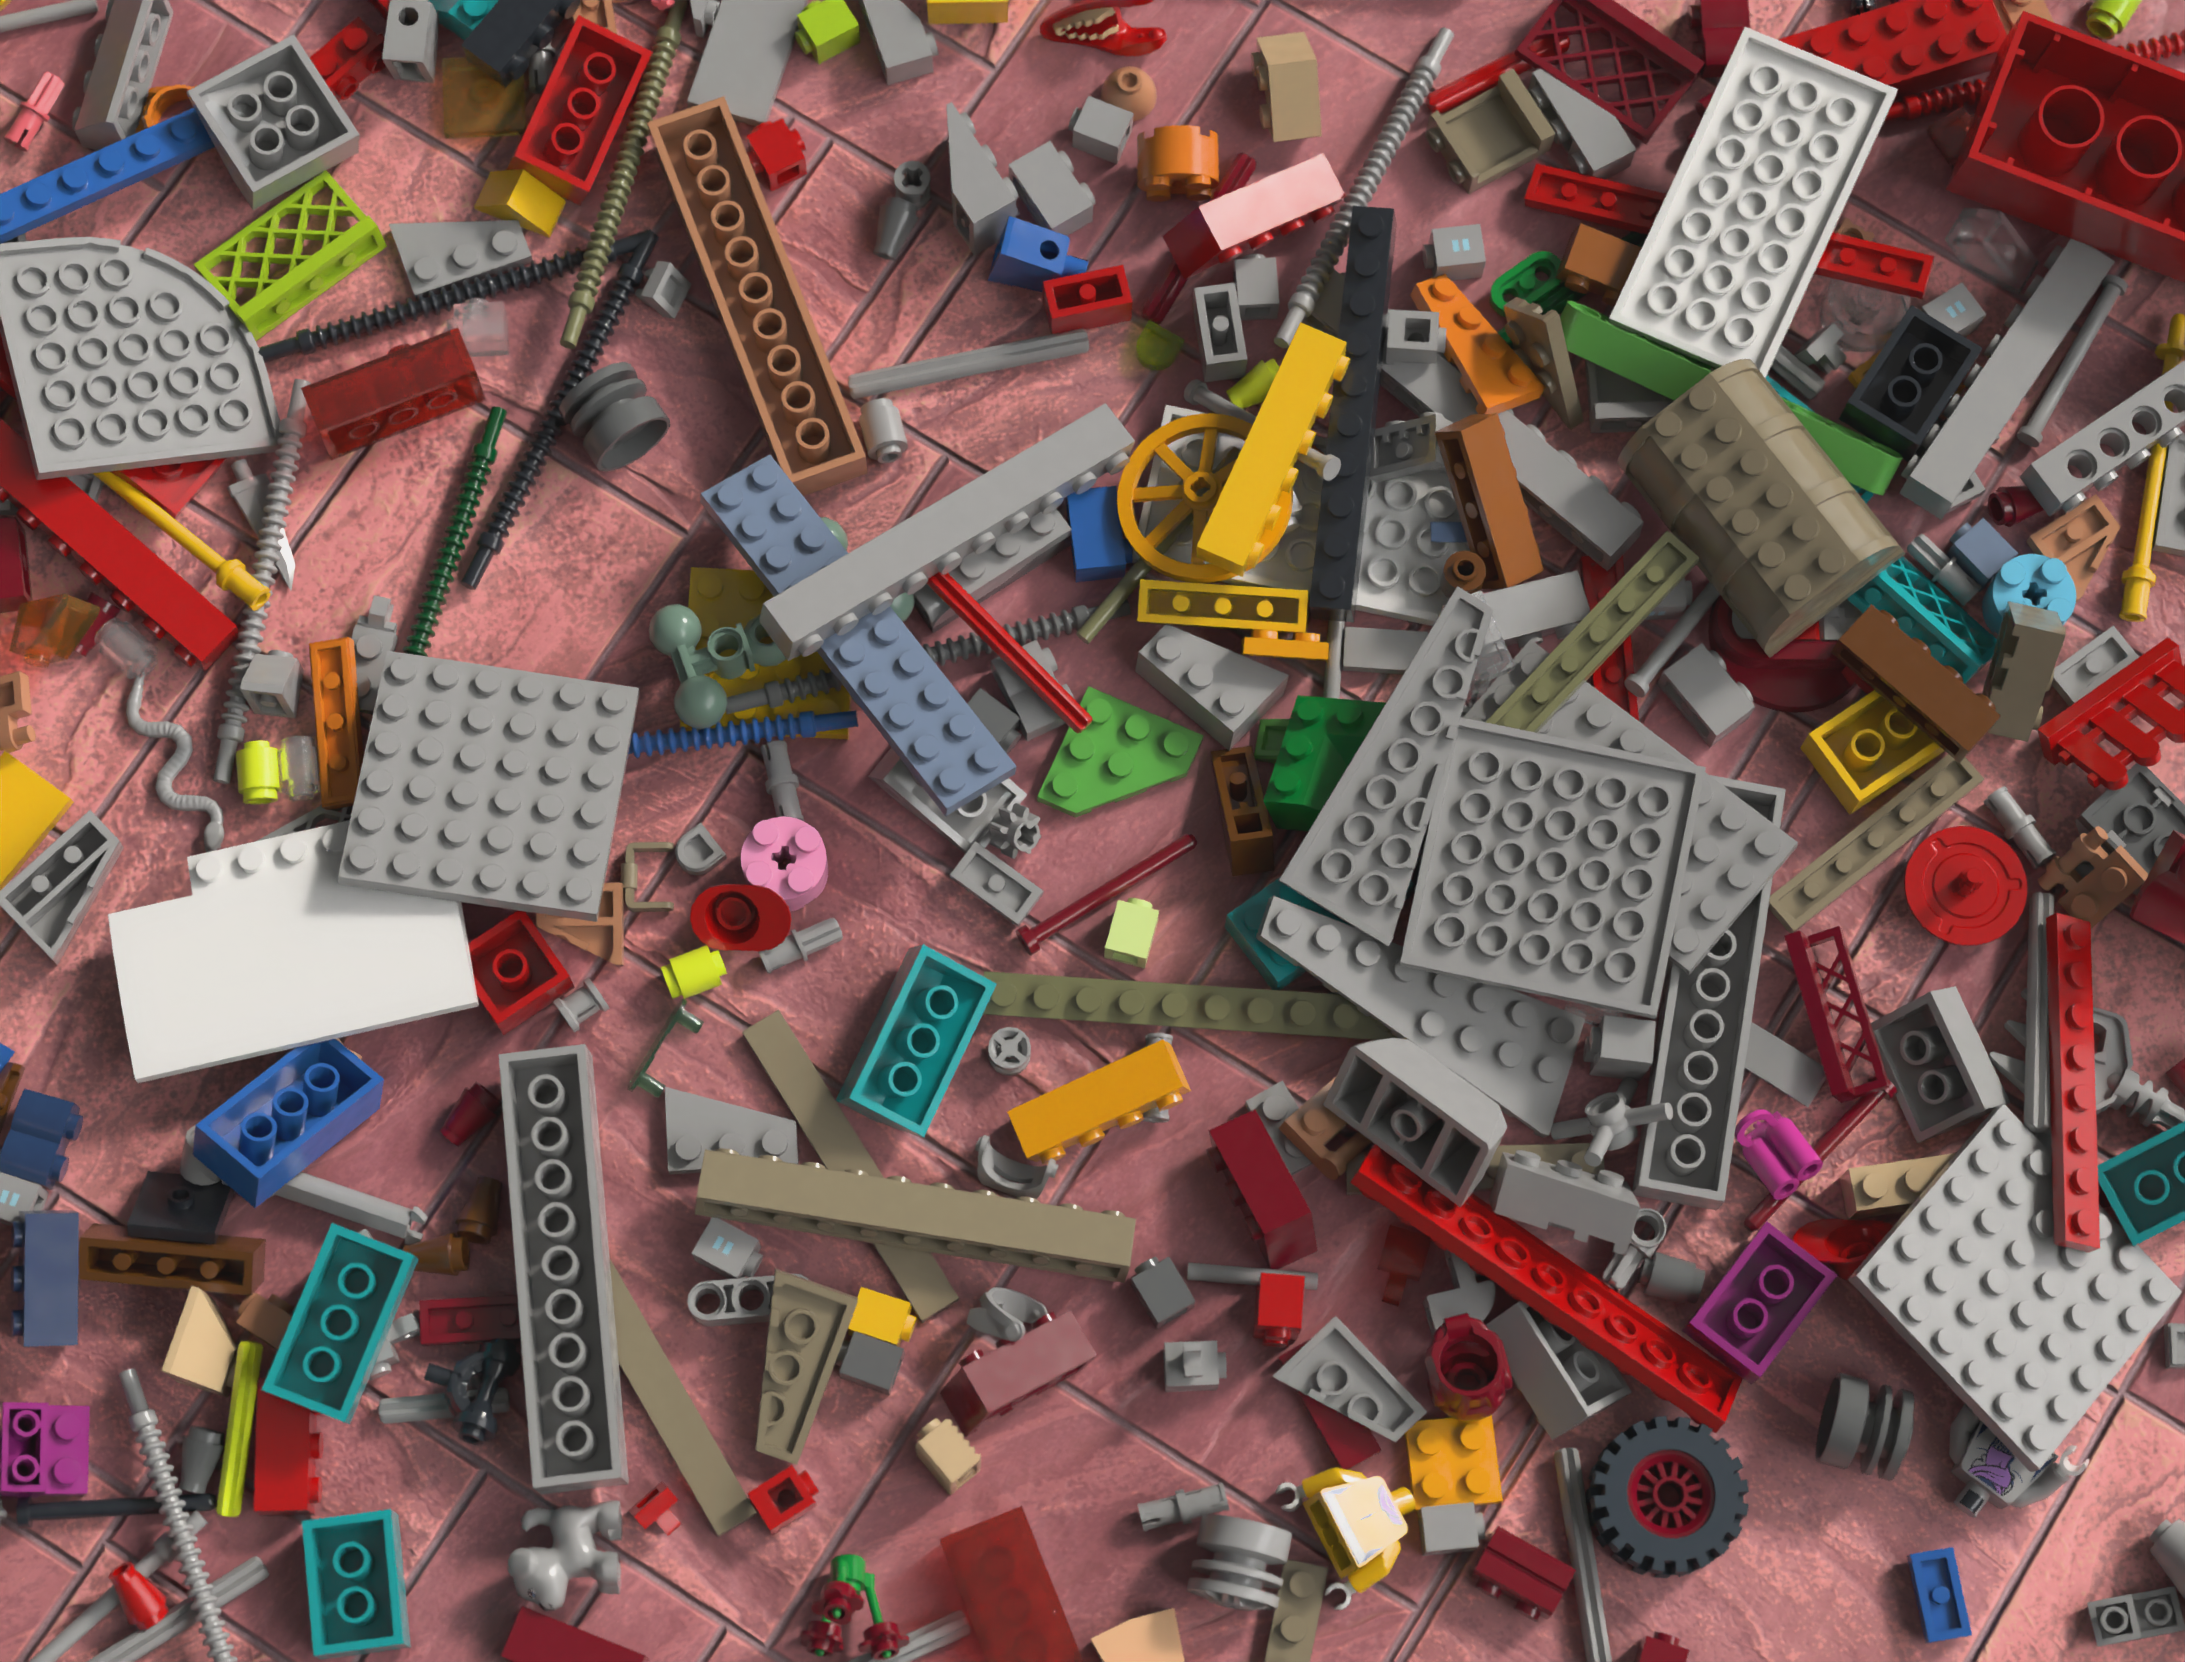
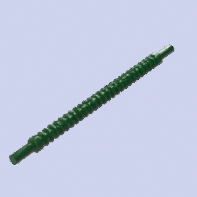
(483, 456)

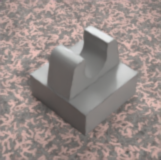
(664, 289)
(1823, 350)

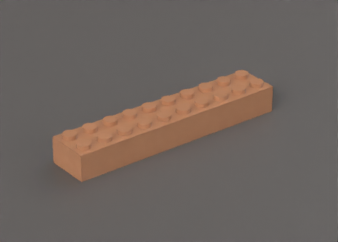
(757, 297)

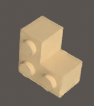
(1289, 76)

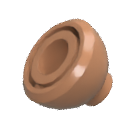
(1130, 90)

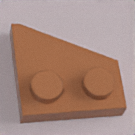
(2078, 540)

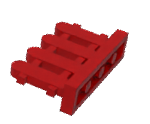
(2108, 713)

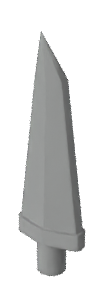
(250, 497)

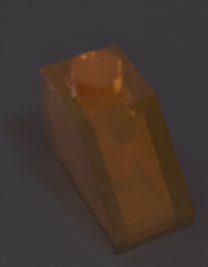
(51, 628)

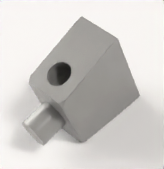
(411, 40)

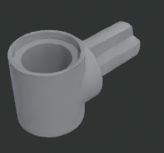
(1622, 1267)

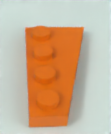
(1482, 356)

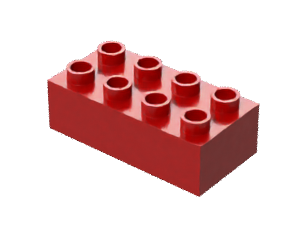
(2081, 144)

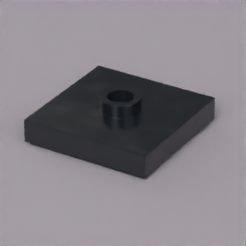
(179, 1209)

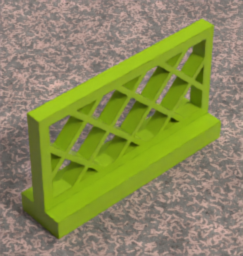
(307, 274)

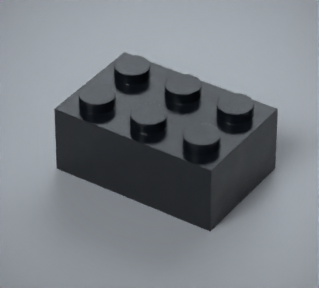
(1910, 383)

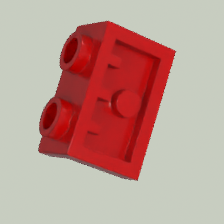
(350, 58)

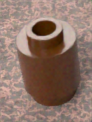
(1461, 564)

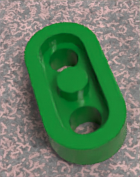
(1522, 283)

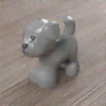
(544, 1573)

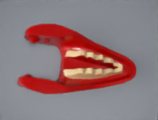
(1102, 27)

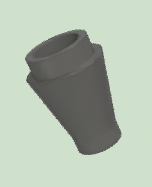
(894, 226)
(199, 1457)

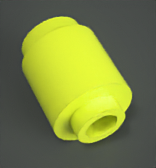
(258, 773)
(694, 972)

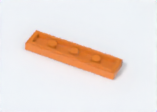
(336, 720)

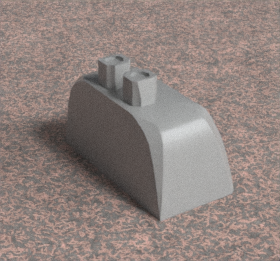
(1419, 1113)

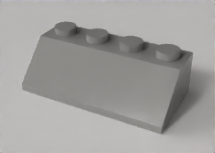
(122, 71)

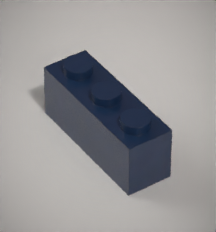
(46, 1278)

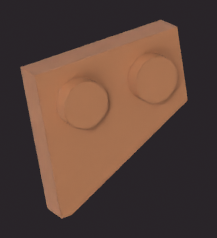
(600, 938)

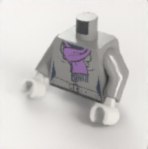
(1994, 1471)

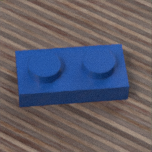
(1939, 1595)

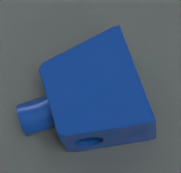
(1031, 255)

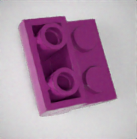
(44, 1449)

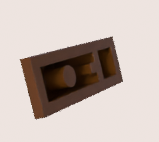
(1242, 811)

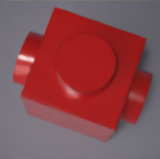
(776, 153)

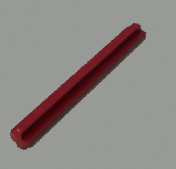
(1173, 280)

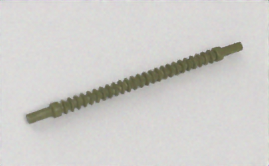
(582, 299)

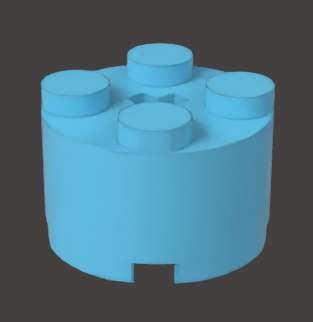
(2035, 578)

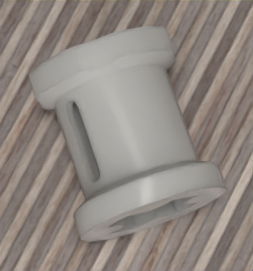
(915, 174)
(581, 1004)

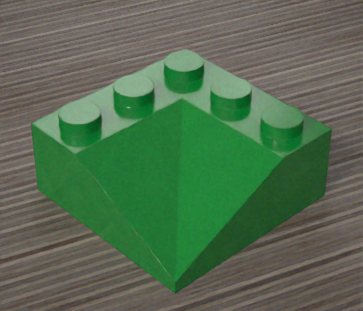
(1314, 756)

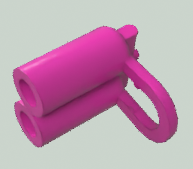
(1777, 1152)

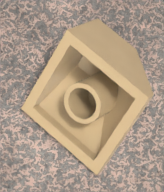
(202, 1347)

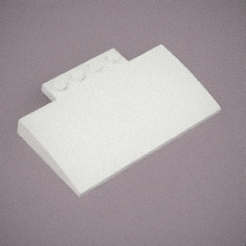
(280, 957)

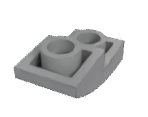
(1783, 1066)
(2136, 1616)

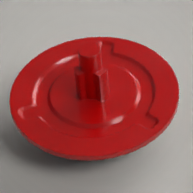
(1965, 886)

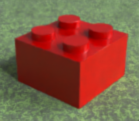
(516, 971)

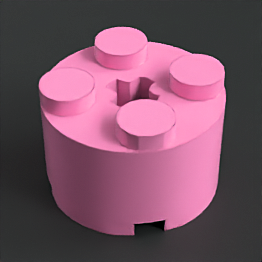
(790, 839)

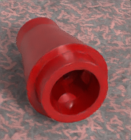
(139, 1598)

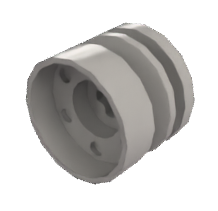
(1239, 1562)

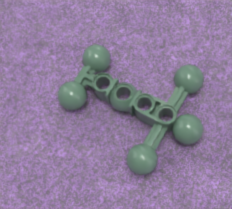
(677, 631)

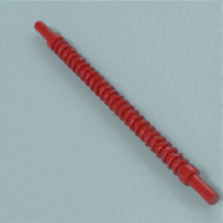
(1912, 106)

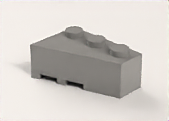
(1210, 683)

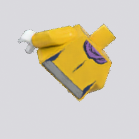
(1355, 1522)

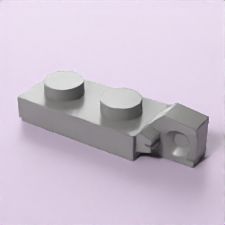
(372, 640)

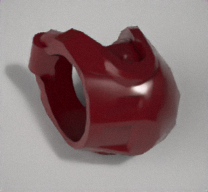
(1467, 1377)

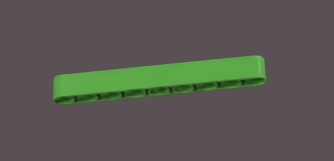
(1672, 374)

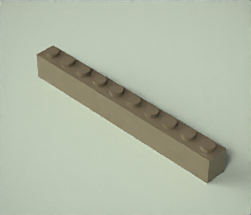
(915, 1215)

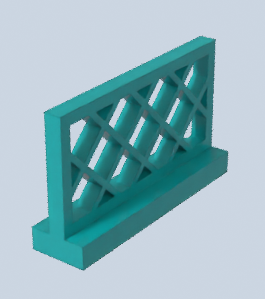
(1928, 625)

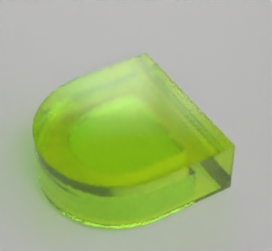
(1157, 347)

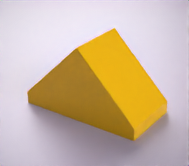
(521, 198)

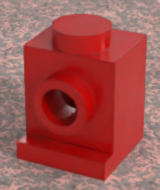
(766, 1498)

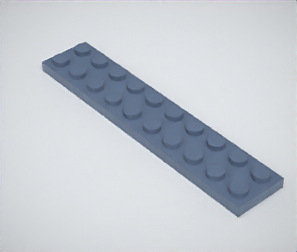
(879, 657)

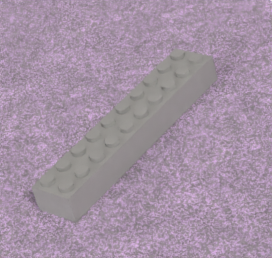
(1704, 1050)
(563, 1270)

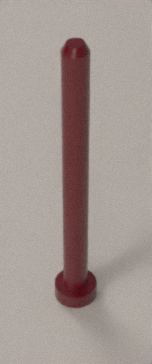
(1032, 937)
(1824, 1148)

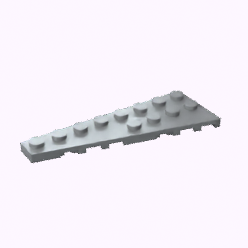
(1375, 819)
(1483, 1032)

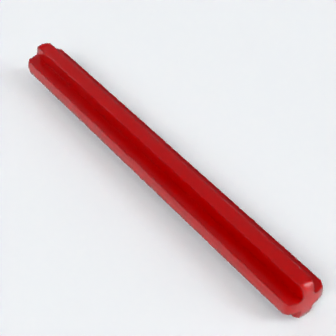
(1010, 651)

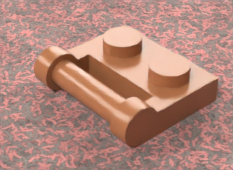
(1314, 1127)

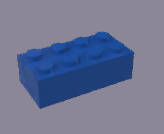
(287, 1118)

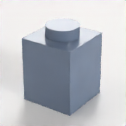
(1980, 551)

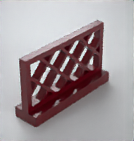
(1636, 38)

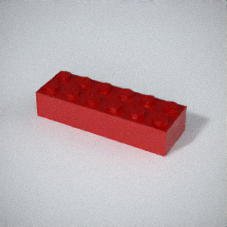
(1911, 42)

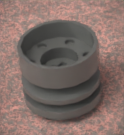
(614, 416)
(1874, 1429)

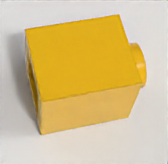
(882, 1317)

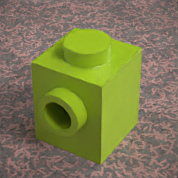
(826, 29)

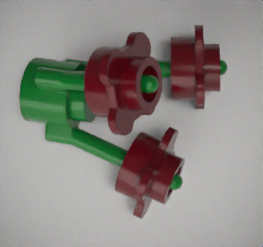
(838, 1603)

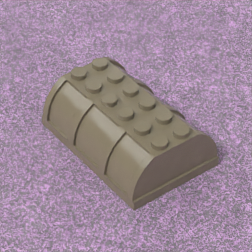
(1757, 503)

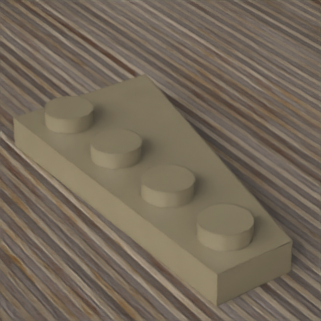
(801, 1350)

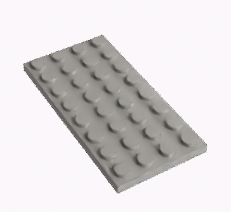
(1731, 843)

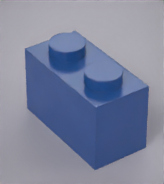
(1097, 535)

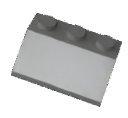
(1937, 1064)
(1555, 1370)

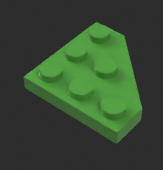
(1116, 756)

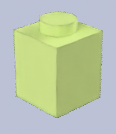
(1131, 932)

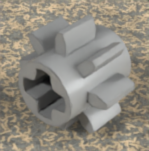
(1015, 830)

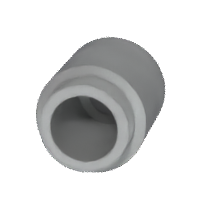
(882, 430)

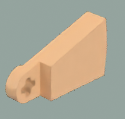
(1142, 1640)

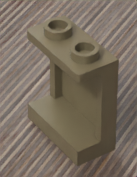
(1490, 134)

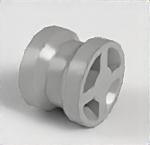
(1013, 1044)

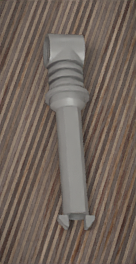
(324, 1197)

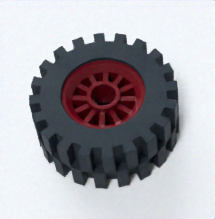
(1632, 1534)

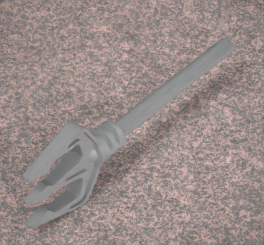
(2114, 1078)

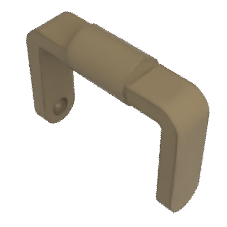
(629, 876)

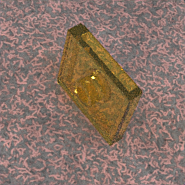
(478, 104)

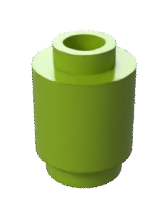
(2110, 17)

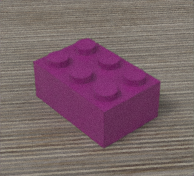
(1759, 1303)

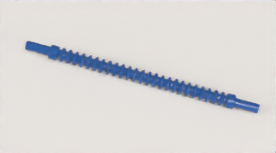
(806, 724)

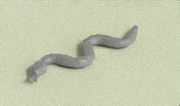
(214, 831)

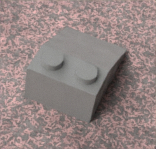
(961, 826)

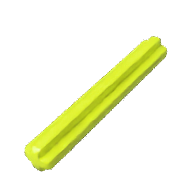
(239, 1429)

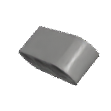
(730, 1294)

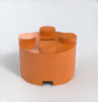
(1177, 163)

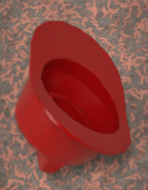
(740, 918)
(1841, 1242)

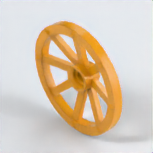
(1201, 507)

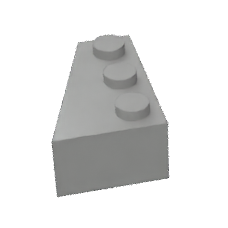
(61, 884)
(1565, 1198)

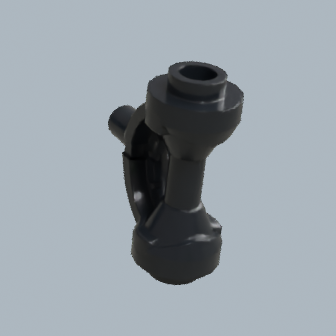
(476, 1419)

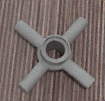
(1611, 1121)

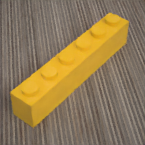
(1272, 449)

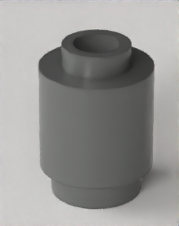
(1671, 1278)

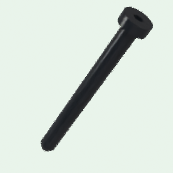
(29, 1511)

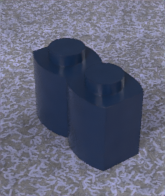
(40, 1138)

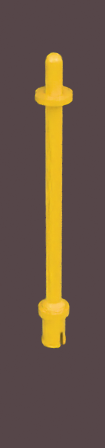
(229, 574)
(2139, 577)

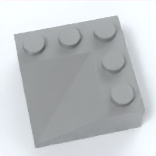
(274, 121)

